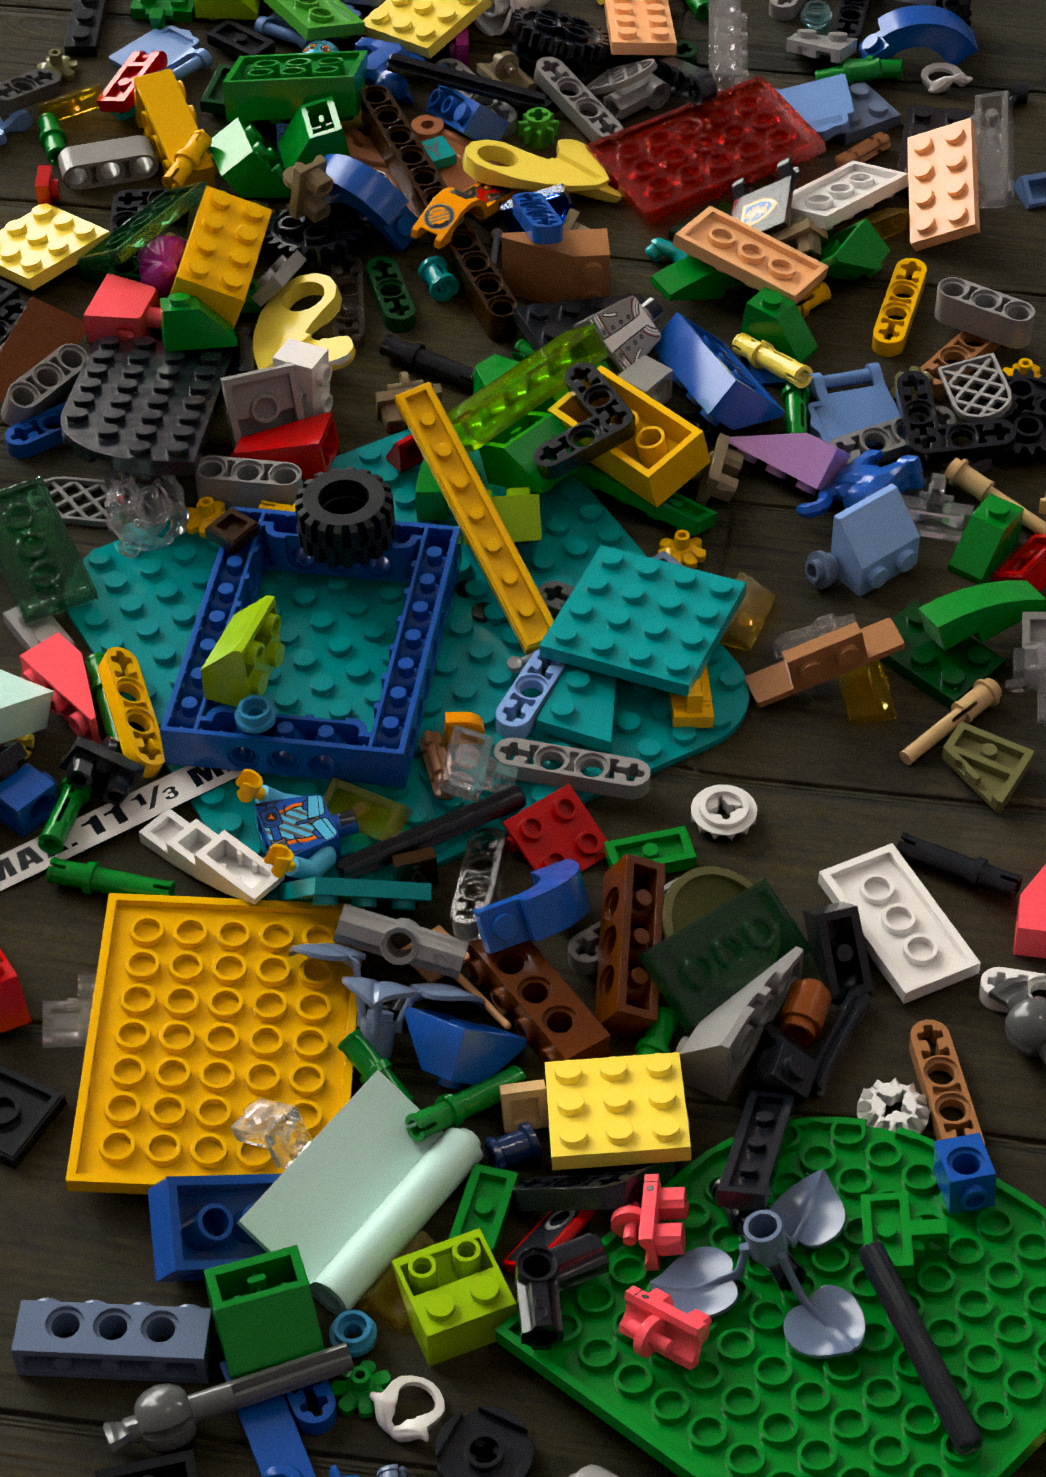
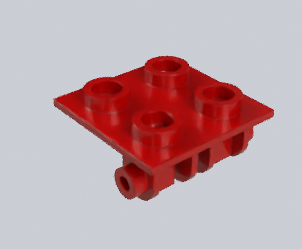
(555, 831)

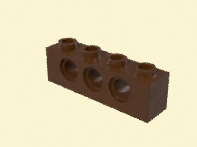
(629, 927)
(538, 1002)

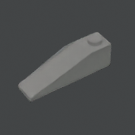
(730, 1034)

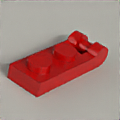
(119, 93)

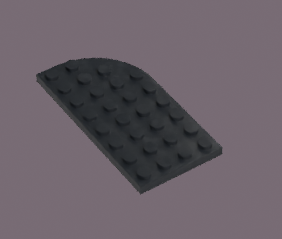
(145, 405)

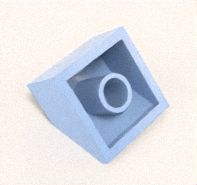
(874, 540)

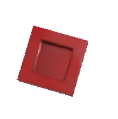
(46, 186)

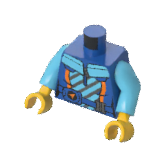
(295, 829)

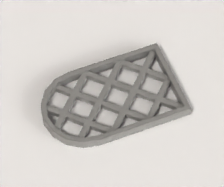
(621, 76)
(987, 411)
(95, 484)

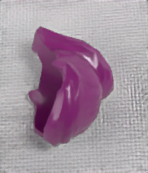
(160, 262)

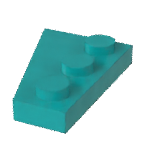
(581, 708)
(360, 892)

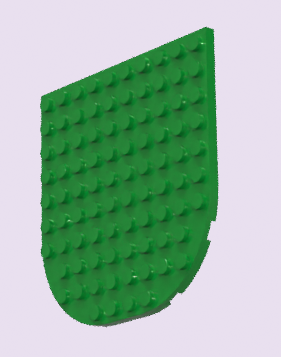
(865, 1414)

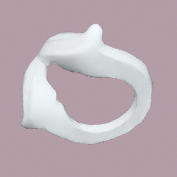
(943, 83)
(411, 1428)

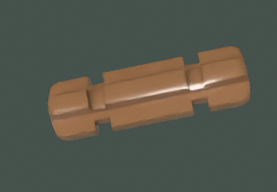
(864, 150)
(434, 755)

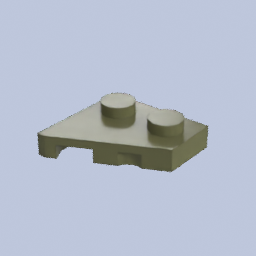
(987, 763)

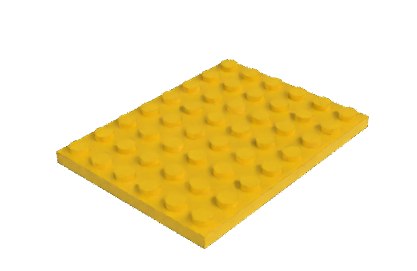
(196, 1025)

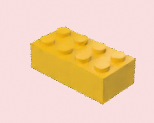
(222, 252)
(658, 456)

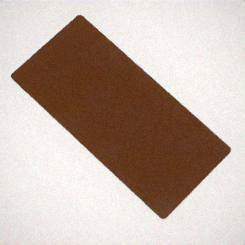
(33, 338)

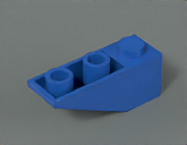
(466, 115)

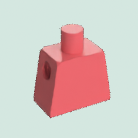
(122, 310)

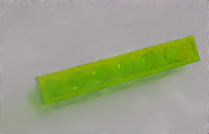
(524, 386)

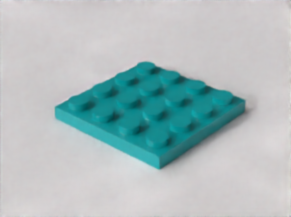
(643, 620)

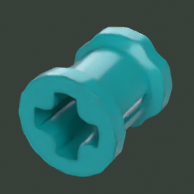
(438, 278)

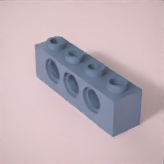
(134, 1356)

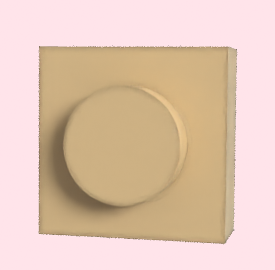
(524, 1103)

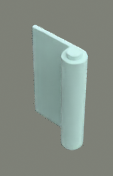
(360, 1193)

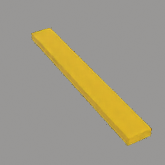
(476, 515)

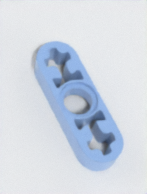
(530, 708)

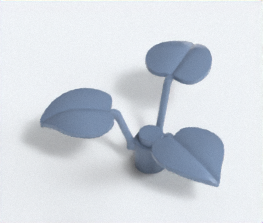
(379, 1024)
(805, 1214)

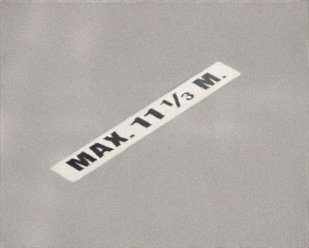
(112, 820)

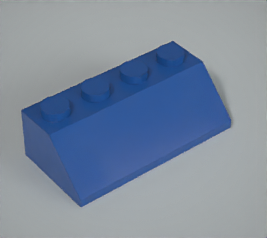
(714, 376)

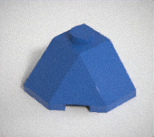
(459, 1048)

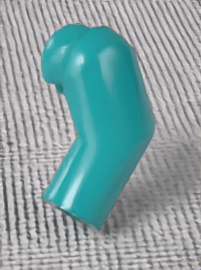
(661, 247)

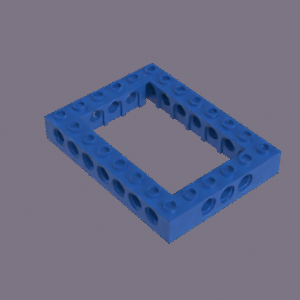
(205, 731)

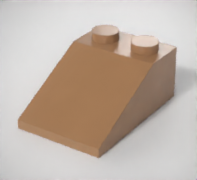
(558, 271)

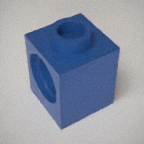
(27, 799)
(964, 1173)

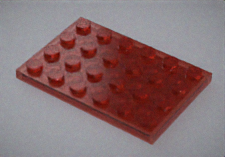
(704, 148)

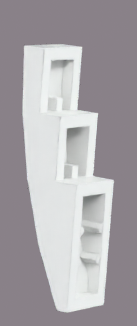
(210, 857)

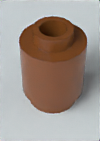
(805, 1009)

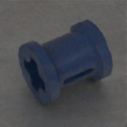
(513, 1147)

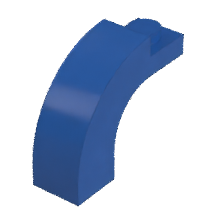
(921, 27)
(371, 196)
(542, 911)

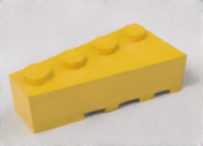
(169, 121)

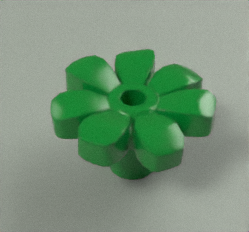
(356, 1386)

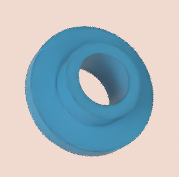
(255, 714)
(354, 1322)

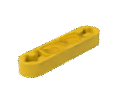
(899, 306)
(124, 711)

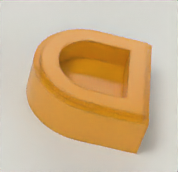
(464, 719)

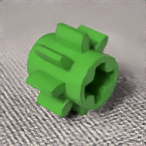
(538, 128)

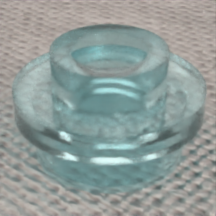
(816, 14)

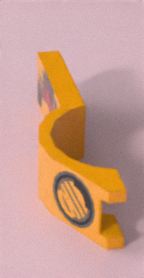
(451, 205)

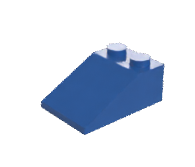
(198, 1220)

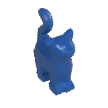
(377, 66)
(863, 479)

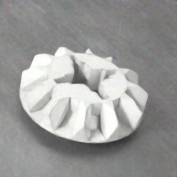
(734, 802)
(914, 1107)

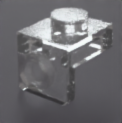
(275, 1128)

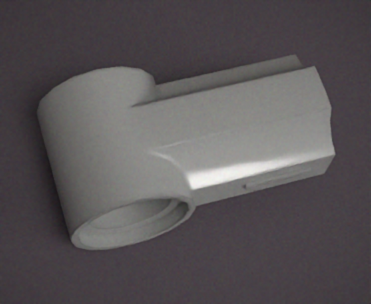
(647, 92)

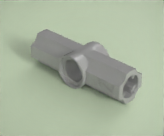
(373, 934)

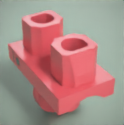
(648, 1224)
(663, 1328)

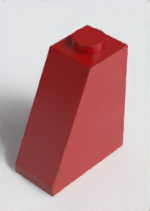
(306, 442)

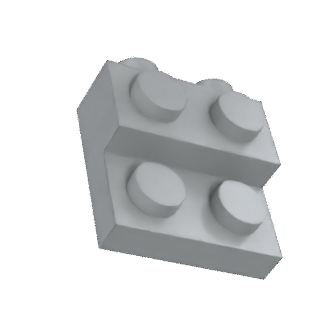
(261, 400)

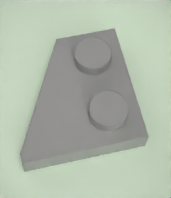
(813, 45)

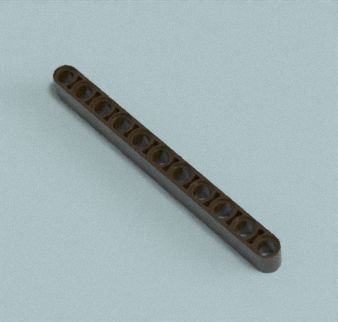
(420, 183)

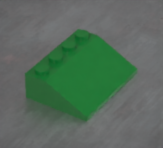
(279, 83)

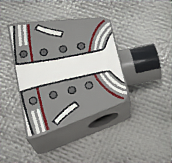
(626, 330)

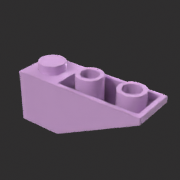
(796, 454)

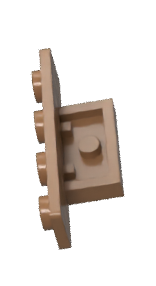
(824, 660)

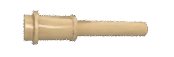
(980, 487)
(983, 695)

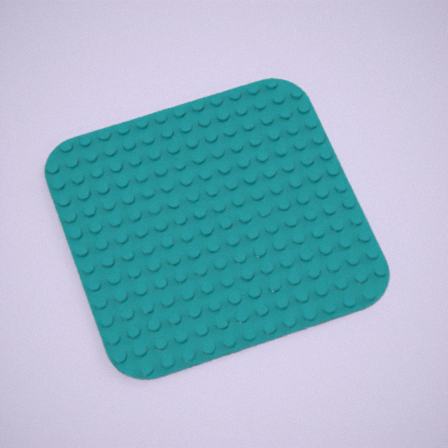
(340, 643)

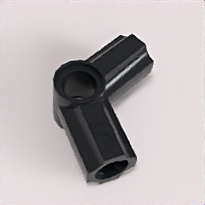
(554, 1271)

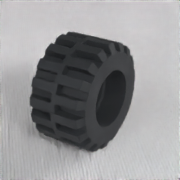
(345, 517)

